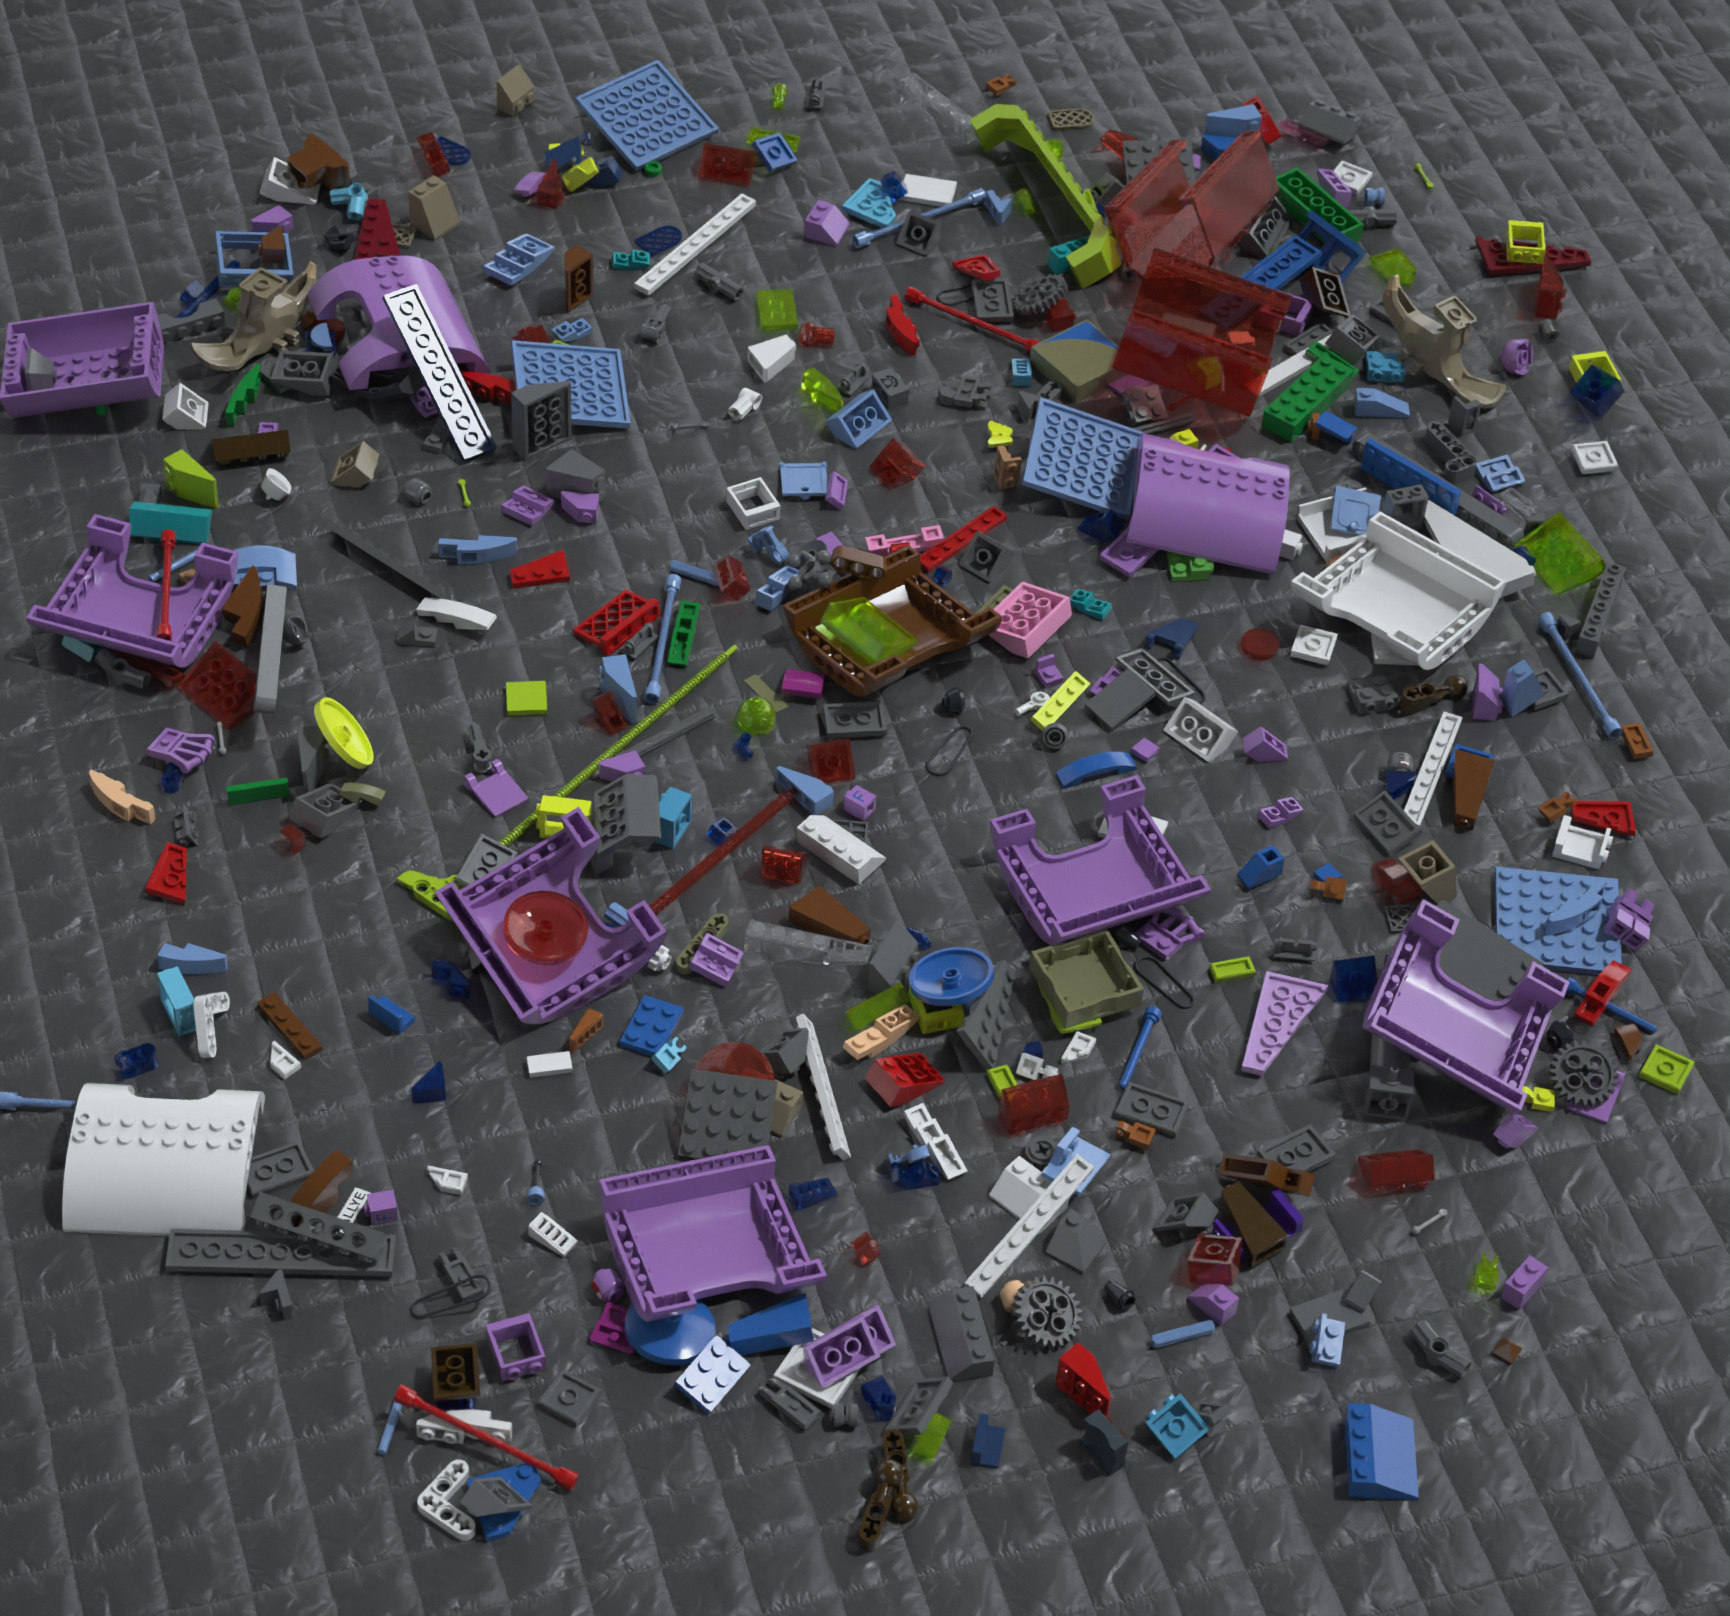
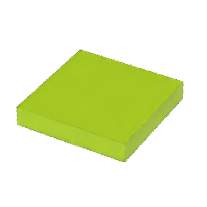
(526, 698)
(1666, 1069)

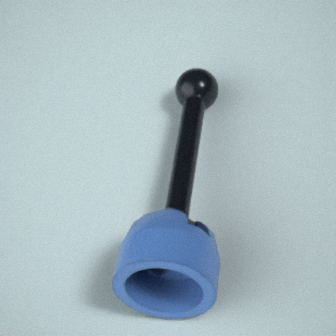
(536, 1194)

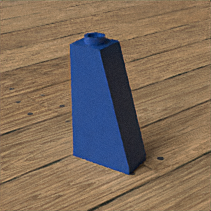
(772, 1328)

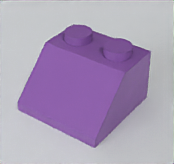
(825, 223)
(1486, 695)

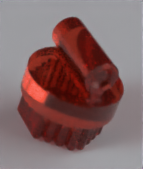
(866, 1248)

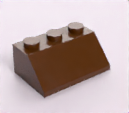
(578, 277)

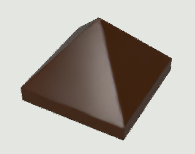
(1507, 1350)

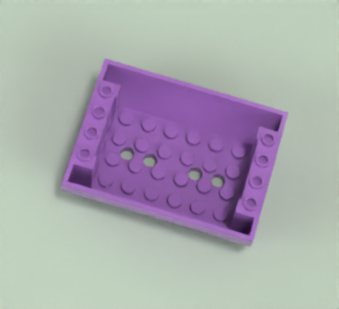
(85, 351)

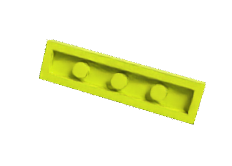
(1060, 701)

